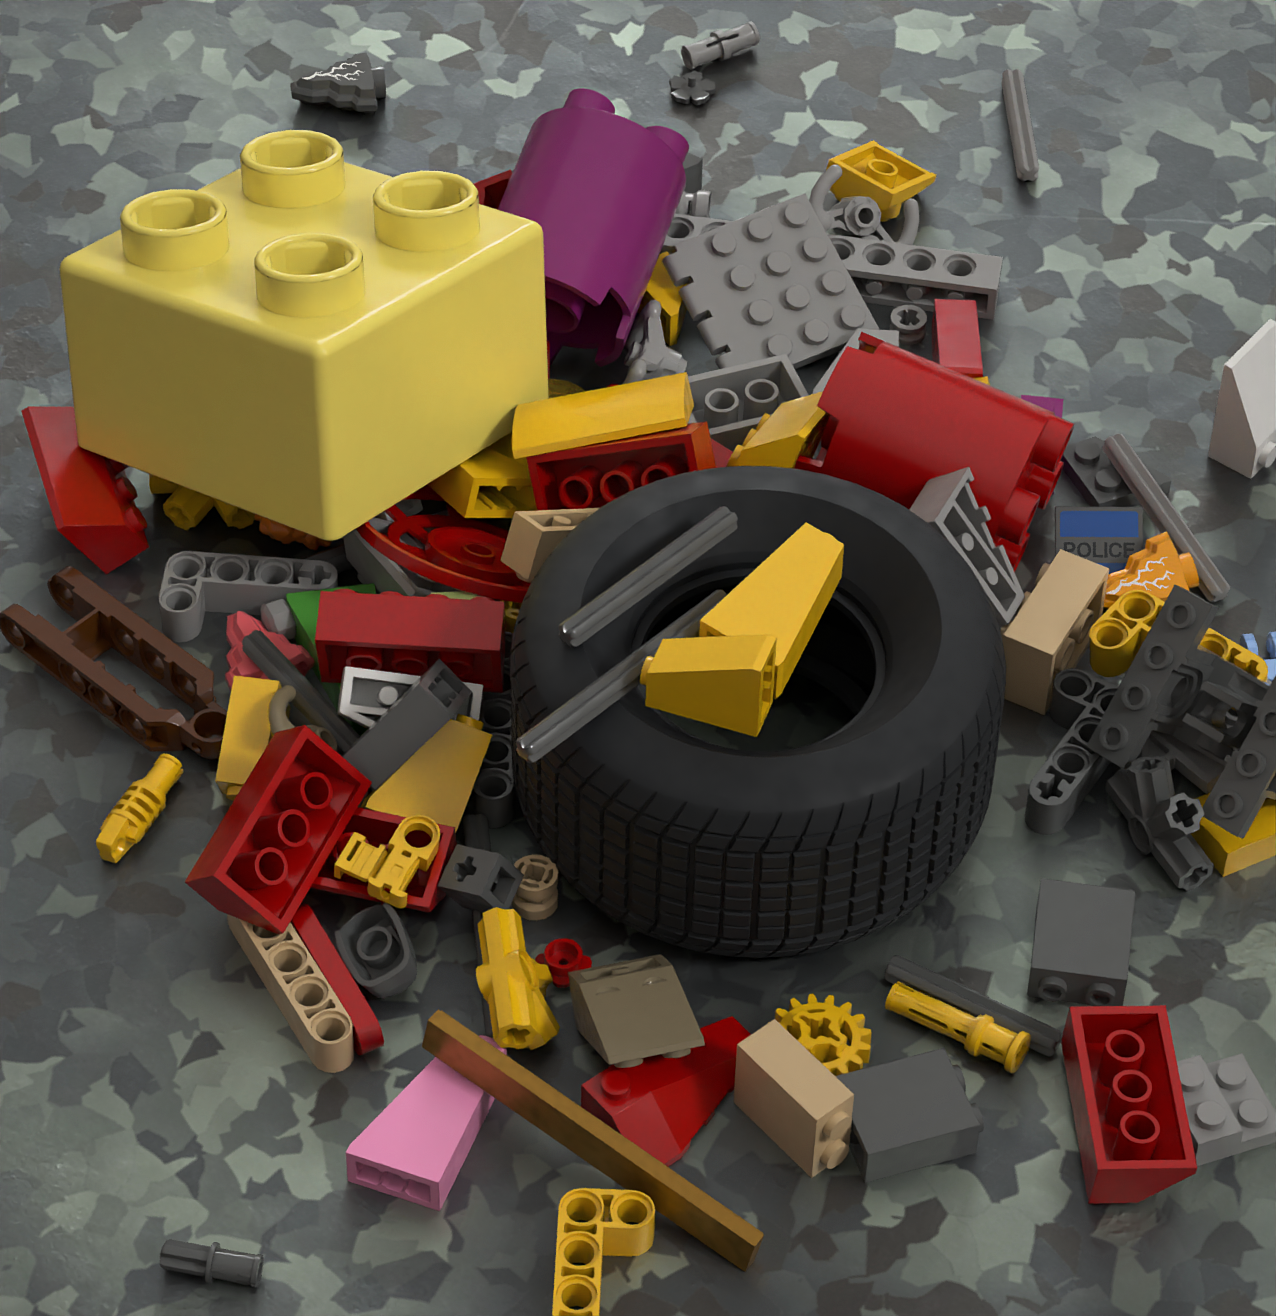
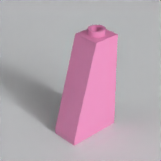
(421, 1136)

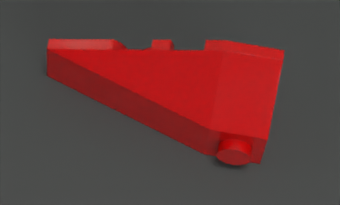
(667, 1098)

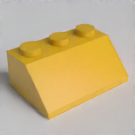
(783, 436)

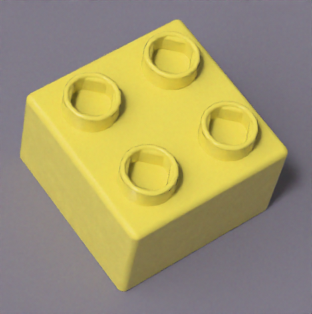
(306, 333)

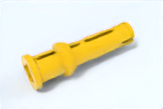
(977, 1033)

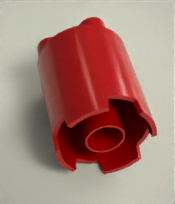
(914, 420)

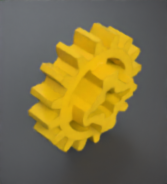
(825, 1031)

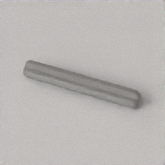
(1020, 125)

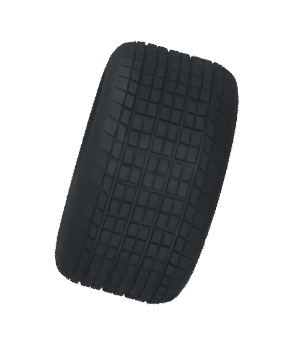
(770, 844)

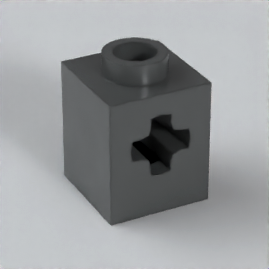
(472, 874)

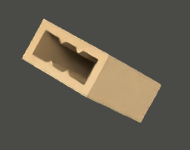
(793, 1098)

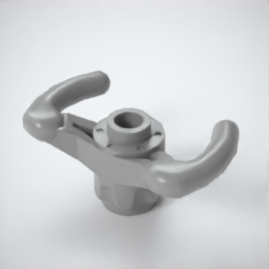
(859, 214)
(650, 356)

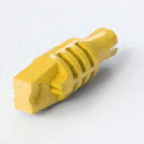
(137, 809)

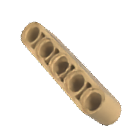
(299, 993)

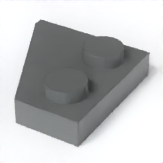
(1097, 476)

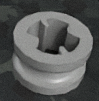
(917, 323)

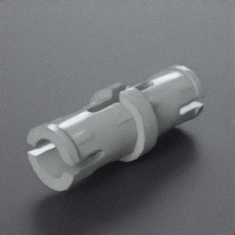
(720, 45)

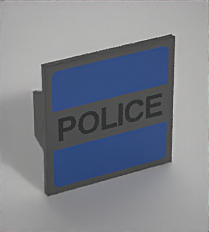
(1100, 533)

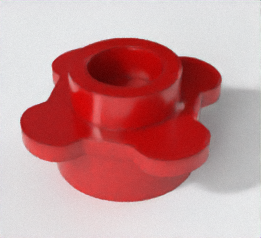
(563, 951)

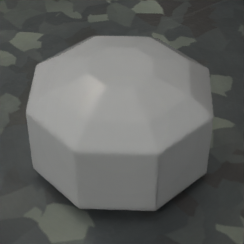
(278, 618)

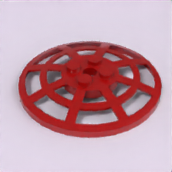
(456, 554)

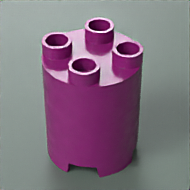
(604, 213)

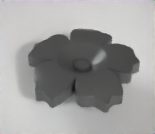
(691, 88)

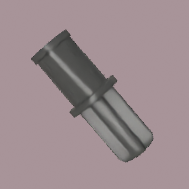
(212, 1262)

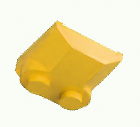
(879, 175)

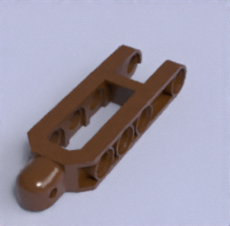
(110, 624)

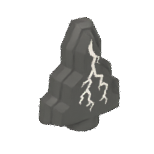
(346, 85)

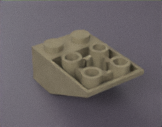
(634, 1011)

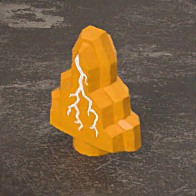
(1153, 571)

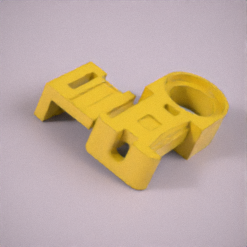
(390, 868)

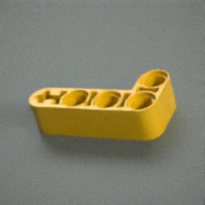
(1124, 626)
(589, 1241)

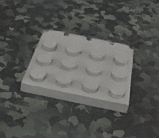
(769, 287)

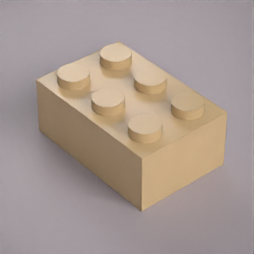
(1052, 628)

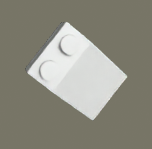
(1246, 406)

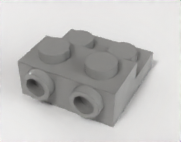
(1225, 1107)

